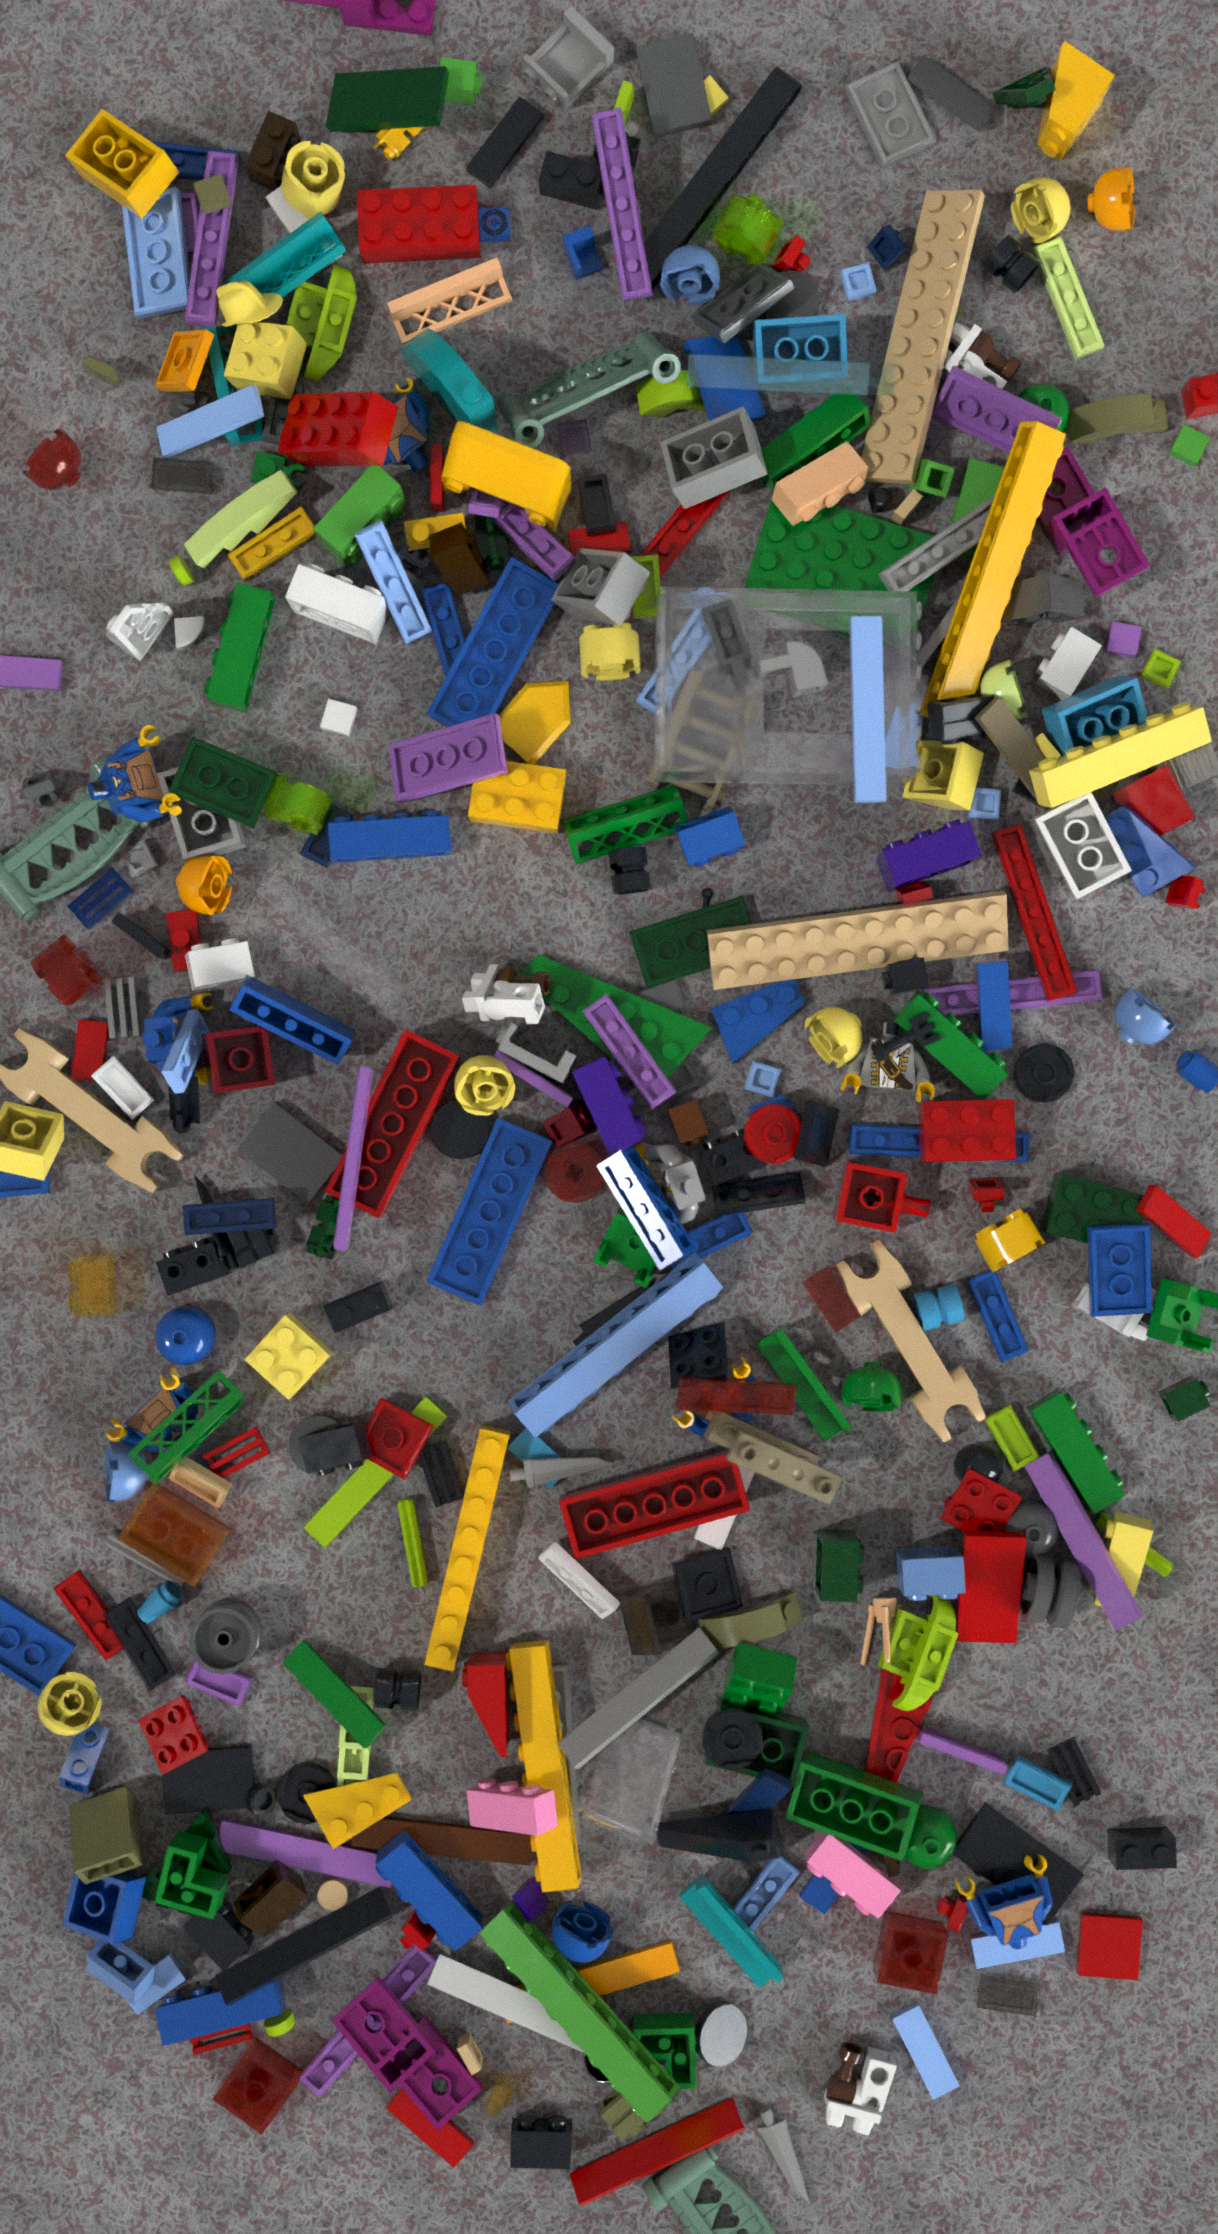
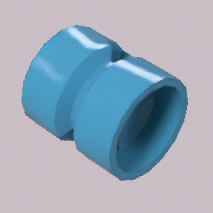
(938, 1307)

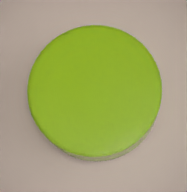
(181, 570)
(279, 2024)

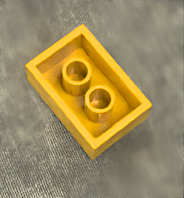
(122, 163)
(521, 798)

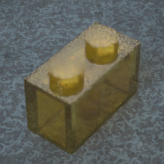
(92, 1285)

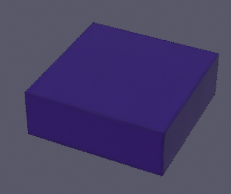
(530, 1899)

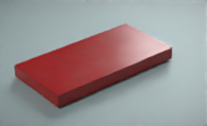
(992, 1586)

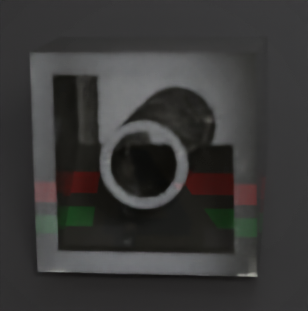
(654, 1618)

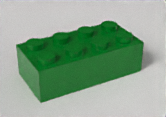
(854, 1805)

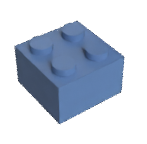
(930, 1572)

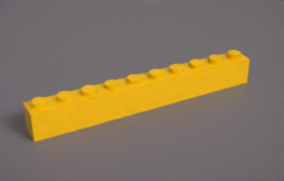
(996, 562)

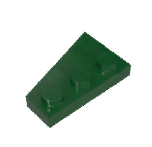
(1027, 90)

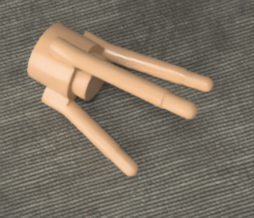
(884, 1610)

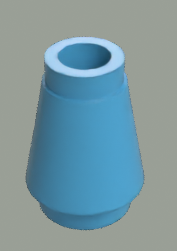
(160, 1601)

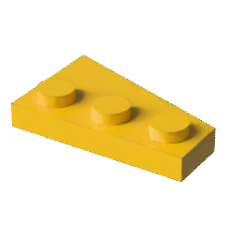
(356, 1806)

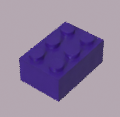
(928, 854)
(609, 1104)

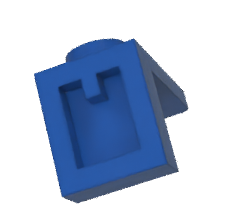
(83, 1759)

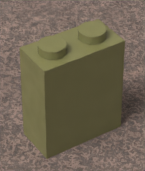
(105, 1835)

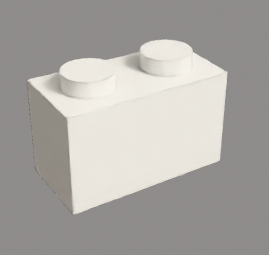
(1068, 663)
(218, 964)

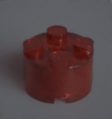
(66, 970)
(567, 1188)

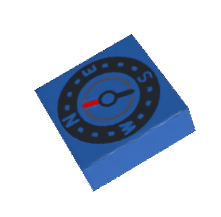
(494, 224)

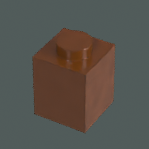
(688, 1123)

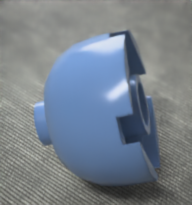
(690, 274)
(1141, 1019)
(124, 1476)

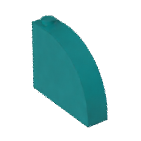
(450, 380)

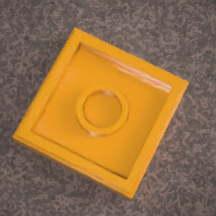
(184, 361)

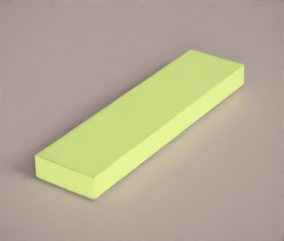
(1068, 298)

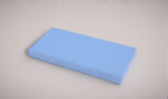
(158, 257)

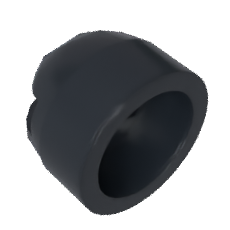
(879, 499)

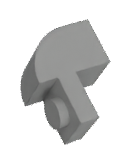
(800, 663)

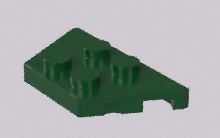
(213, 1858)

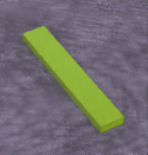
(361, 1486)

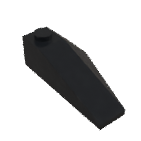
(733, 1836)

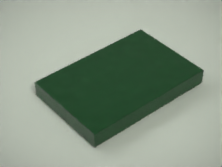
(223, 782)

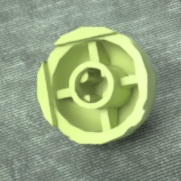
(1004, 684)

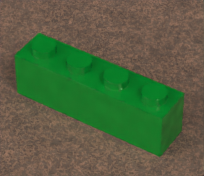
(817, 433)
(240, 647)
(955, 1049)
(1075, 1451)

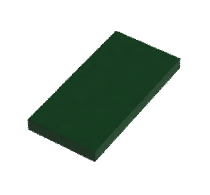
(387, 99)
(680, 943)

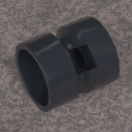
(1011, 264)
(629, 870)
(398, 1689)

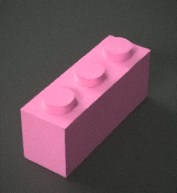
(512, 1807)
(852, 1874)

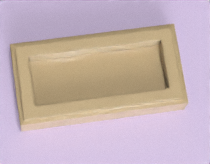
(200, 1481)

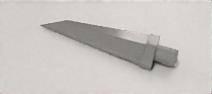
(550, 1469)
(778, 2141)

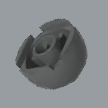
(1038, 1525)

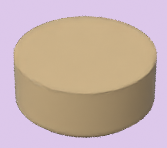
(333, 1893)

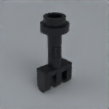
(882, 1050)

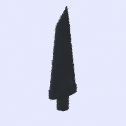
(222, 1241)
(605, 1315)

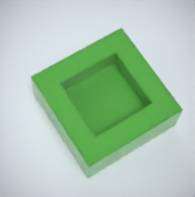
(1189, 445)

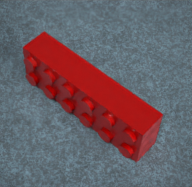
(397, 1119)
(653, 1503)

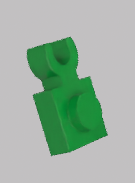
(268, 464)

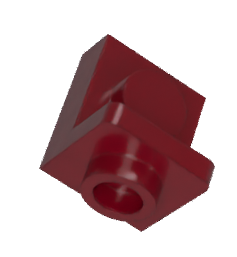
(569, 1124)

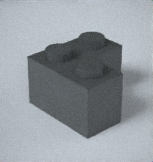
(1044, 598)

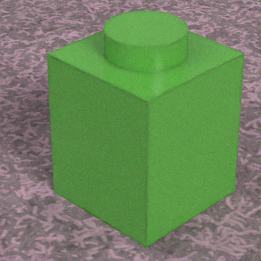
(463, 80)
(933, 479)

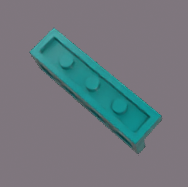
(290, 254)
(222, 385)
(731, 1931)

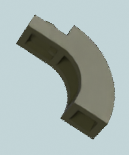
(1117, 416)
(753, 1622)

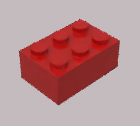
(967, 1130)

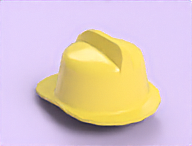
(245, 304)

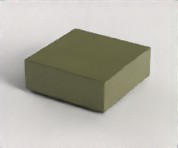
(212, 194)
(101, 370)

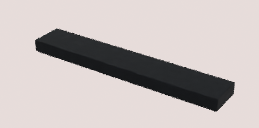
(303, 1946)

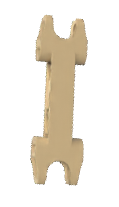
(128, 1142)
(938, 1386)

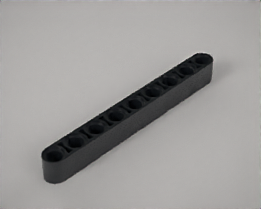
(720, 169)

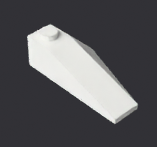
(138, 627)

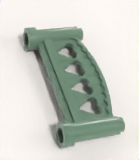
(646, 355)
(60, 831)
(680, 2188)

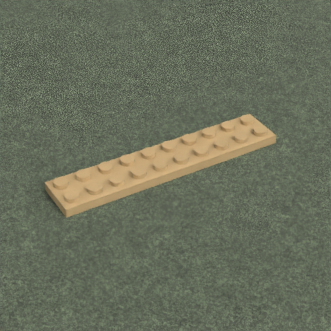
(921, 335)
(858, 940)

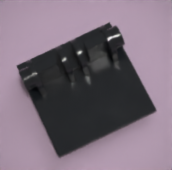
(698, 1354)

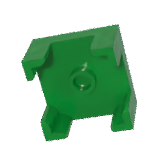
(625, 1247)
(1178, 1314)

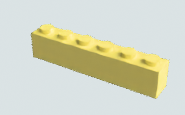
(1120, 755)

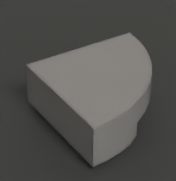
(142, 859)

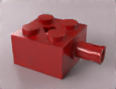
(889, 1202)

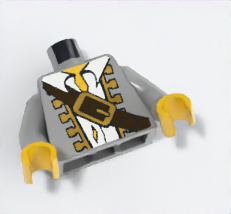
(901, 1073)
(676, 1178)

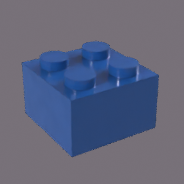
(105, 1907)

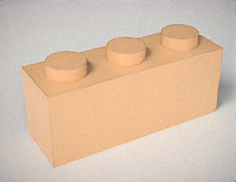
(820, 484)

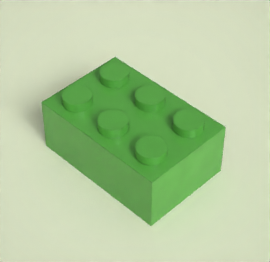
(368, 500)

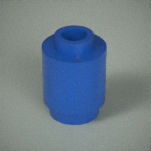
(1198, 1070)

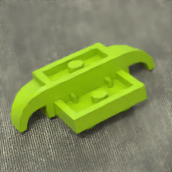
(323, 319)
(920, 1651)

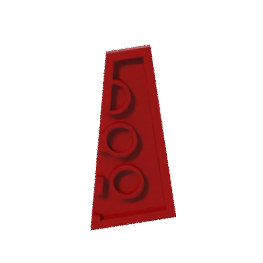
(892, 1729)

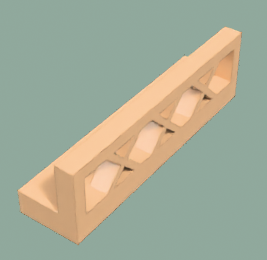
(445, 291)

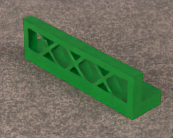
(622, 815)
(809, 1391)
(195, 1435)

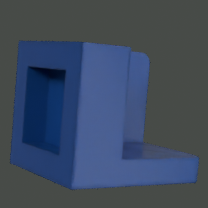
(581, 252)

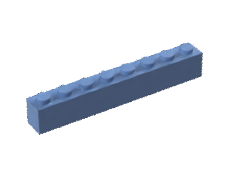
(615, 1345)

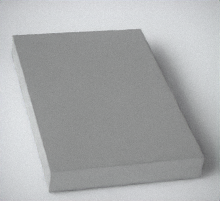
(890, 114)

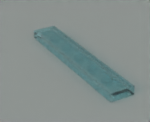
(778, 375)

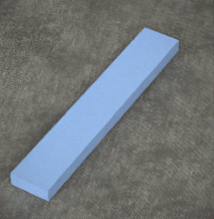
(867, 709)

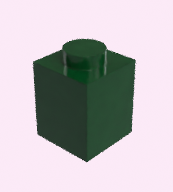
(1185, 1398)

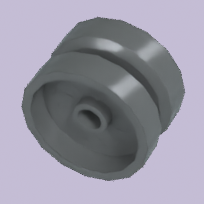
(1050, 1591)
(208, 1640)

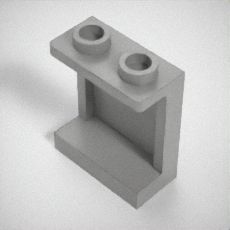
(568, 60)
(557, 1073)

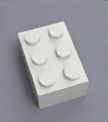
(337, 602)
(1082, 844)

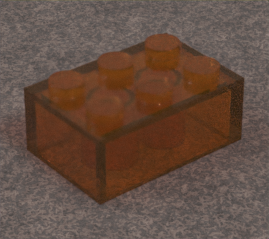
(174, 1534)

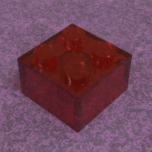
(910, 1952)
(257, 2084)

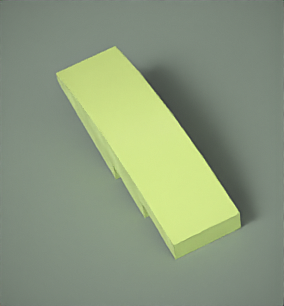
(244, 514)
(353, 1759)

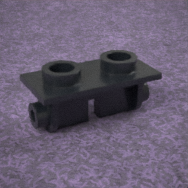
(185, 1106)

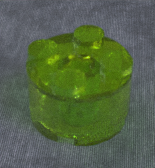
(747, 228)
(298, 804)

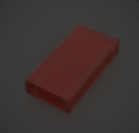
(831, 1299)

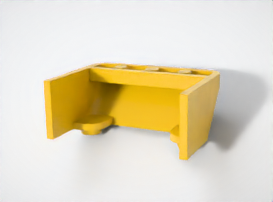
(507, 472)

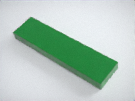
(334, 1694)

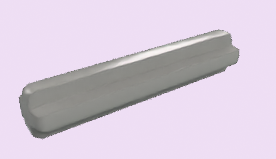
(133, 1555)

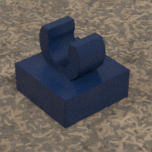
(887, 247)

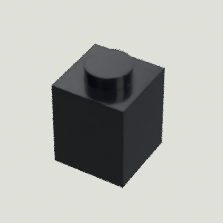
(905, 976)

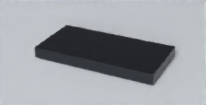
(998, 1850)

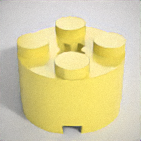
(313, 178)
(609, 652)

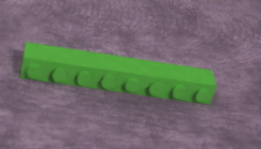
(580, 2012)

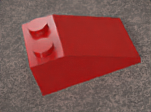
(488, 1691)

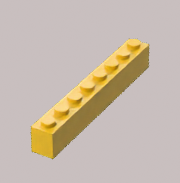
(467, 1547)
(544, 1760)

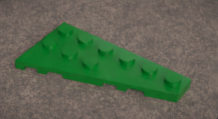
(663, 1032)

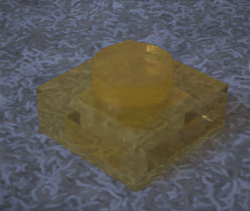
(499, 2095)

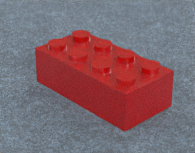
(418, 224)
(338, 429)

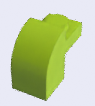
(662, 399)

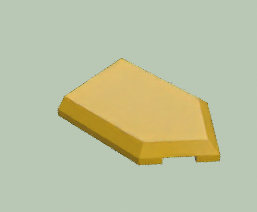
(536, 719)

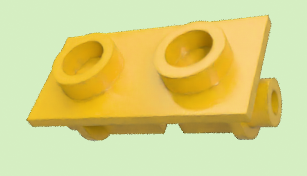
(394, 140)

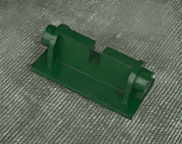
(491, 543)
(322, 1239)

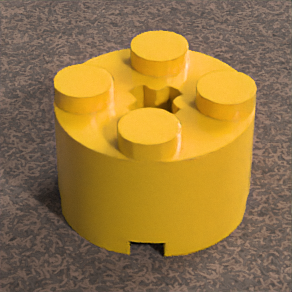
(1009, 1241)

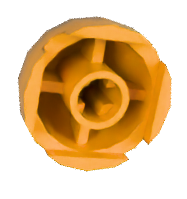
(1114, 200)
(203, 884)

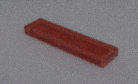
(735, 1396)

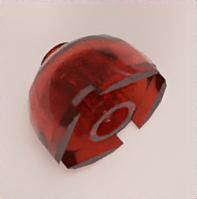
(55, 462)

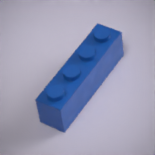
(389, 838)
(292, 1020)
(428, 1891)
(207, 2012)

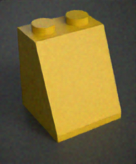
(1078, 94)

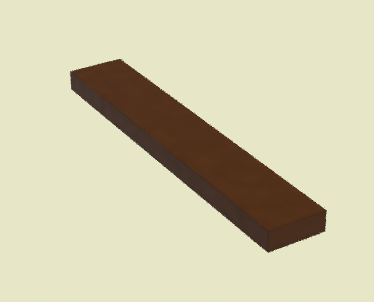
(450, 1840)

